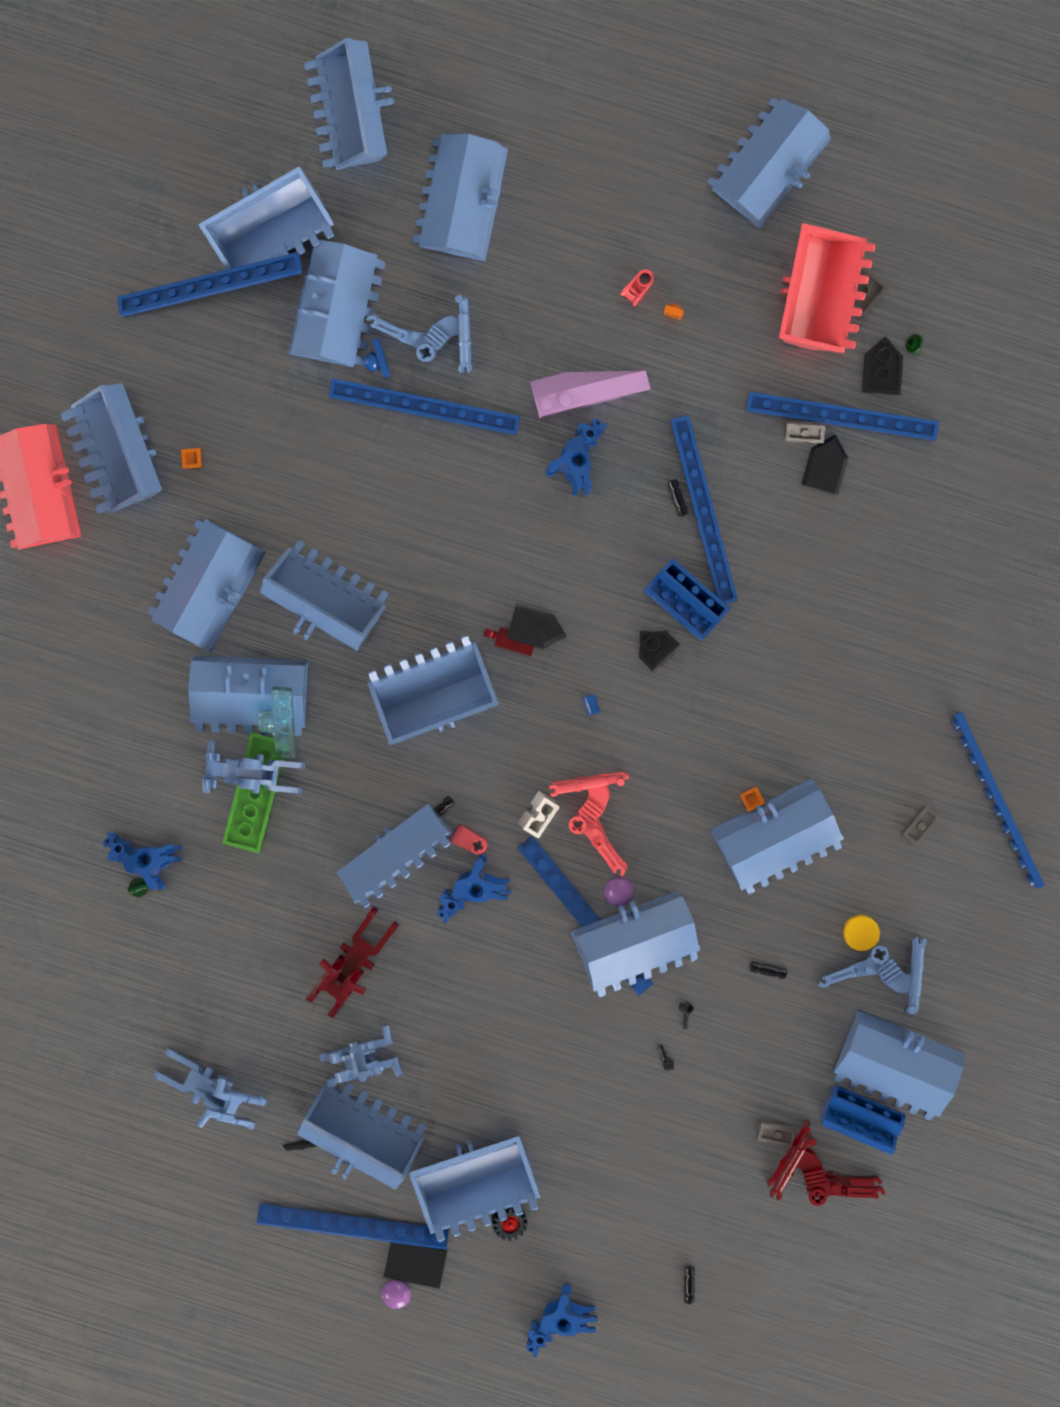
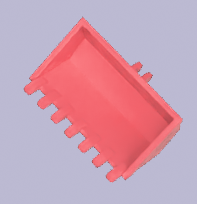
(824, 289)

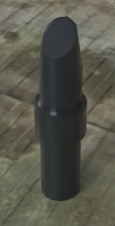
(299, 1145)

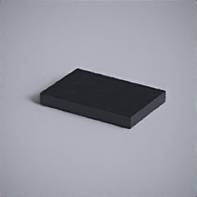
(415, 1264)

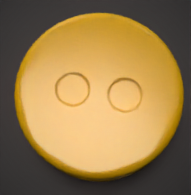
(861, 932)

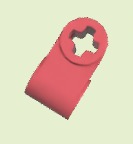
(637, 288)
(465, 839)

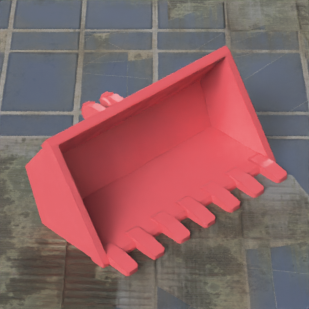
(36, 487)

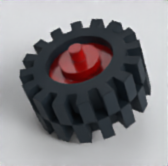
(511, 1226)

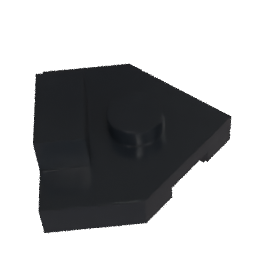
(656, 648)

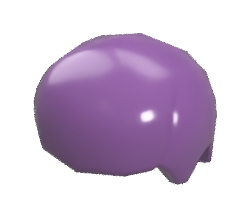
(619, 891)
(396, 1294)

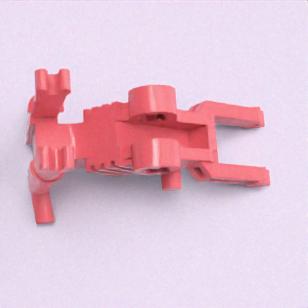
(592, 810)

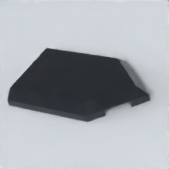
(883, 369)
(826, 466)
(534, 627)

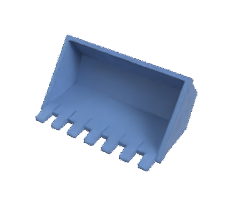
(335, 304)
(113, 448)
(239, 688)

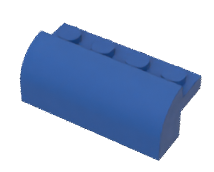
(686, 599)
(863, 1119)

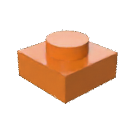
(673, 310)
(191, 458)
(752, 798)

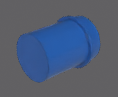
(591, 705)

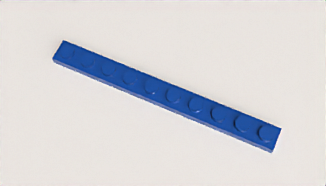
(209, 284)
(424, 406)
(842, 416)
(703, 509)
(1000, 807)
(567, 894)
(349, 1226)

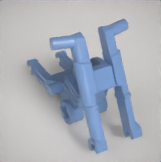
(436, 335)
(246, 772)
(888, 973)
(360, 1060)
(216, 1092)

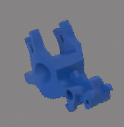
(575, 458)
(142, 861)
(472, 886)
(560, 1318)

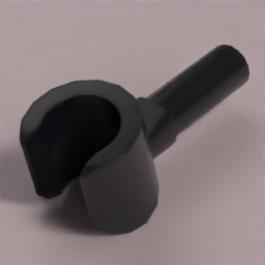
(687, 1009)
(667, 1064)

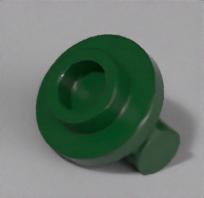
(914, 344)
(137, 887)

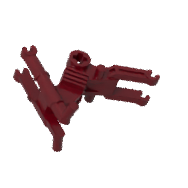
(345, 972)
(818, 1183)

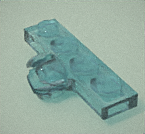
(280, 722)

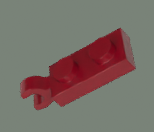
(502, 642)

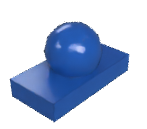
(376, 360)

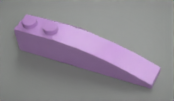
(582, 389)

